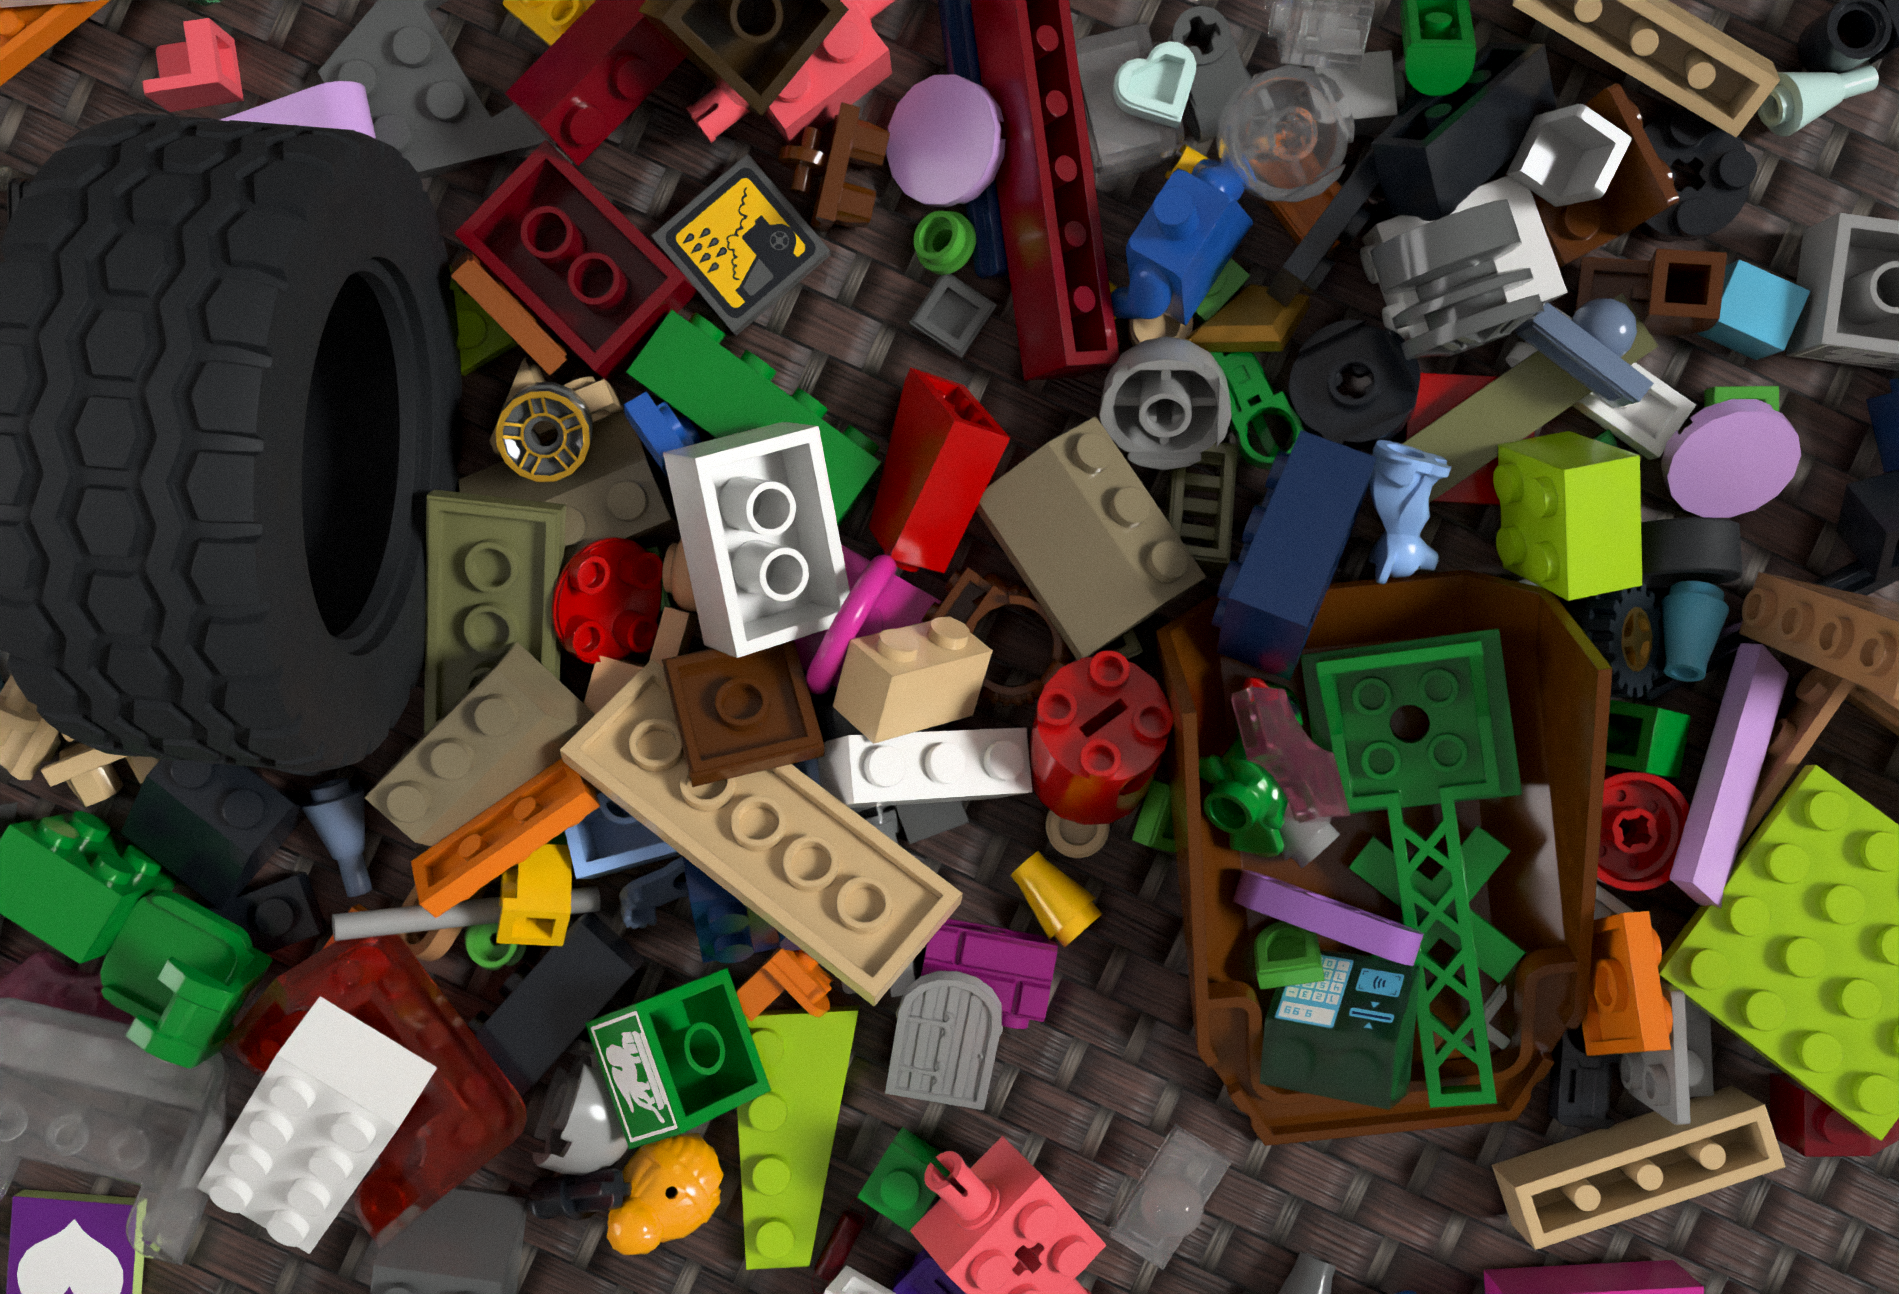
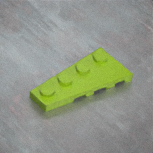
(791, 1131)

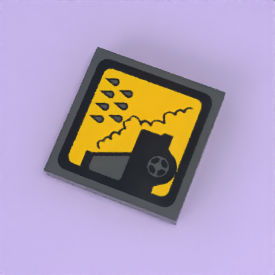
(741, 244)

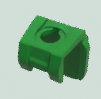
(180, 977)

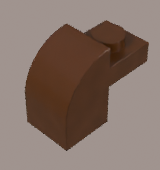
(1670, 293)

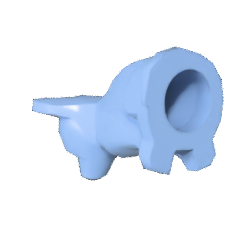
(1401, 498)

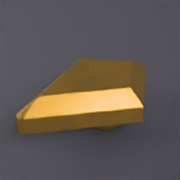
(1251, 323)

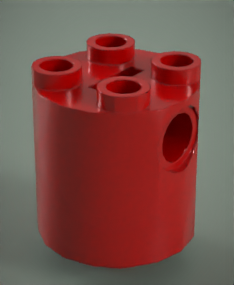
(1098, 738)

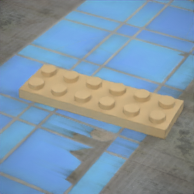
(769, 842)

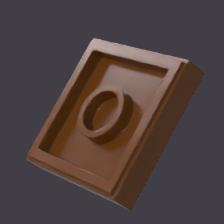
(742, 712)

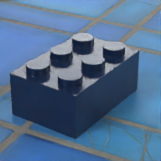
(1290, 553)

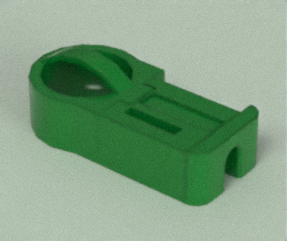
(1250, 400)

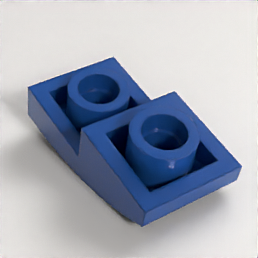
(659, 427)

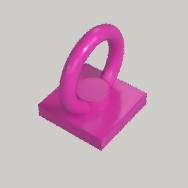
(875, 603)

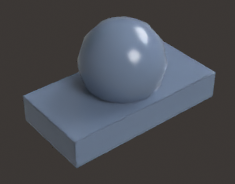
(1591, 347)

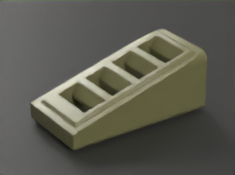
(1215, 559)

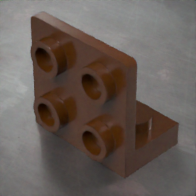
(1635, 194)

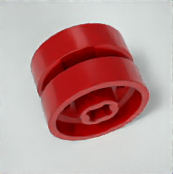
(1652, 826)

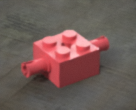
(838, 71)
(1004, 1227)

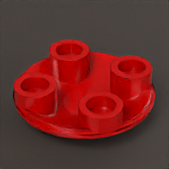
(608, 600)

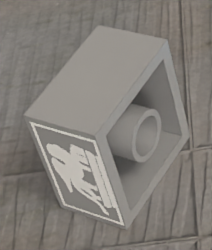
(1854, 293)

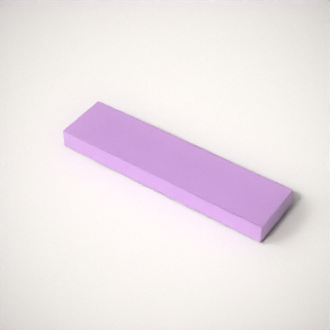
(1729, 775)

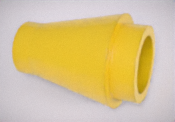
(1056, 899)

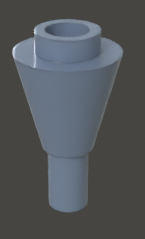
(339, 820)

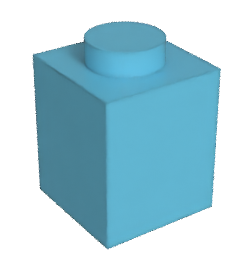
(1756, 311)

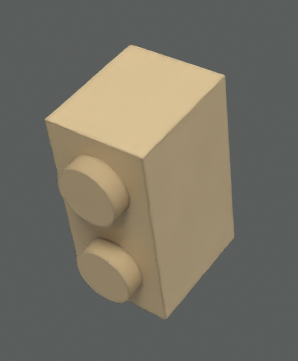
(911, 678)

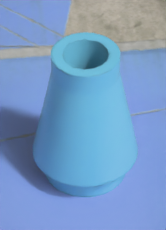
(1691, 627)

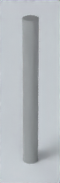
(417, 919)

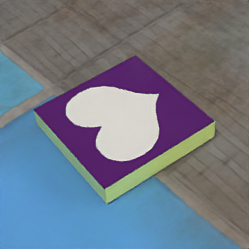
(71, 1245)

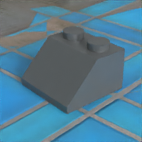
(457, 1247)

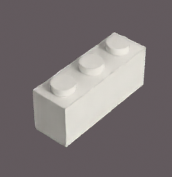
(927, 767)

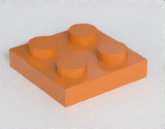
(1625, 988)

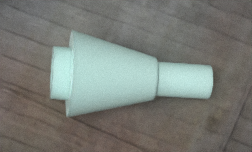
(1807, 95)

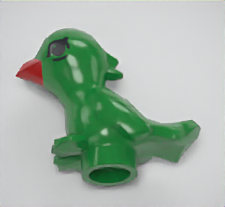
(1244, 794)

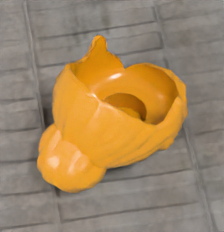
(648, 1213)

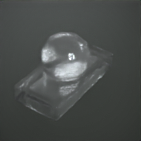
(1169, 1197)

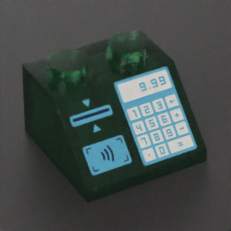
(1345, 1033)

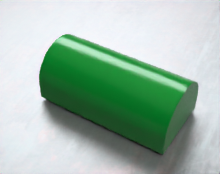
(1437, 44)

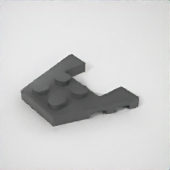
(422, 93)

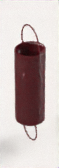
(839, 1245)

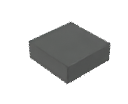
(953, 315)

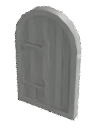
(945, 1040)

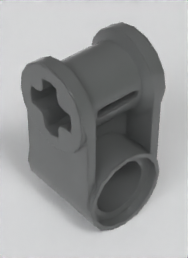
(1217, 71)

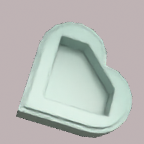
(1156, 85)

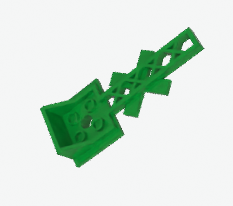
(1459, 758)

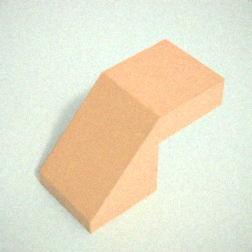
(613, 674)

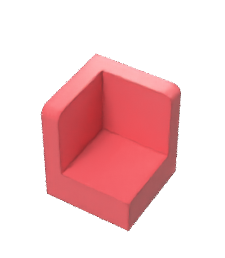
(196, 71)

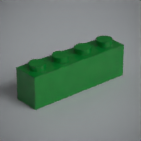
(737, 395)

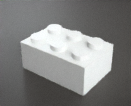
(759, 536)

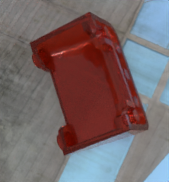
(462, 1113)

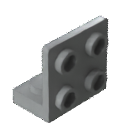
(1670, 1077)

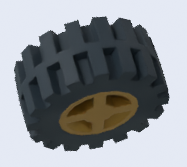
(1626, 634)

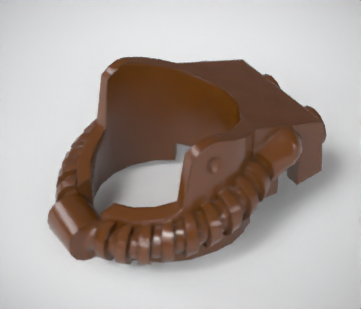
(973, 598)

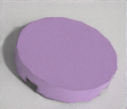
(945, 141)
(1731, 458)

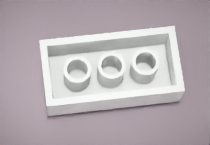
(315, 1125)

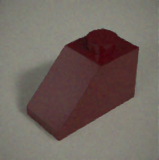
(1816, 1128)

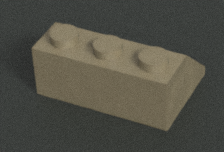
(608, 495)
(1088, 538)
(480, 749)

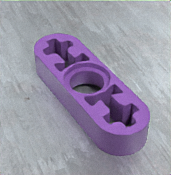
(1328, 917)

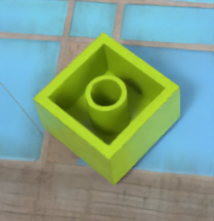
(1570, 514)

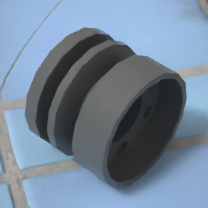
(1457, 280)

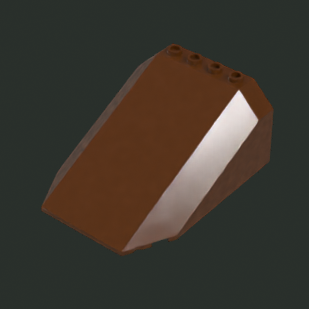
(1535, 897)

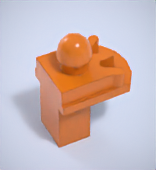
(790, 972)

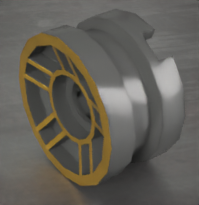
(521, 444)

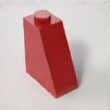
(934, 471)

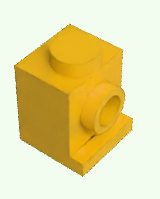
(536, 898)

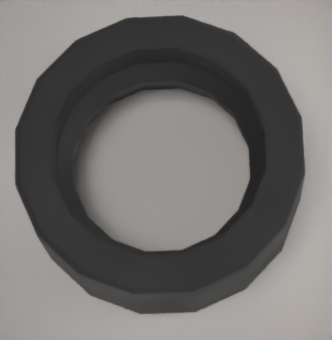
(1690, 551)

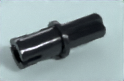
(578, 1195)

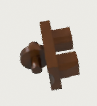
(850, 142)

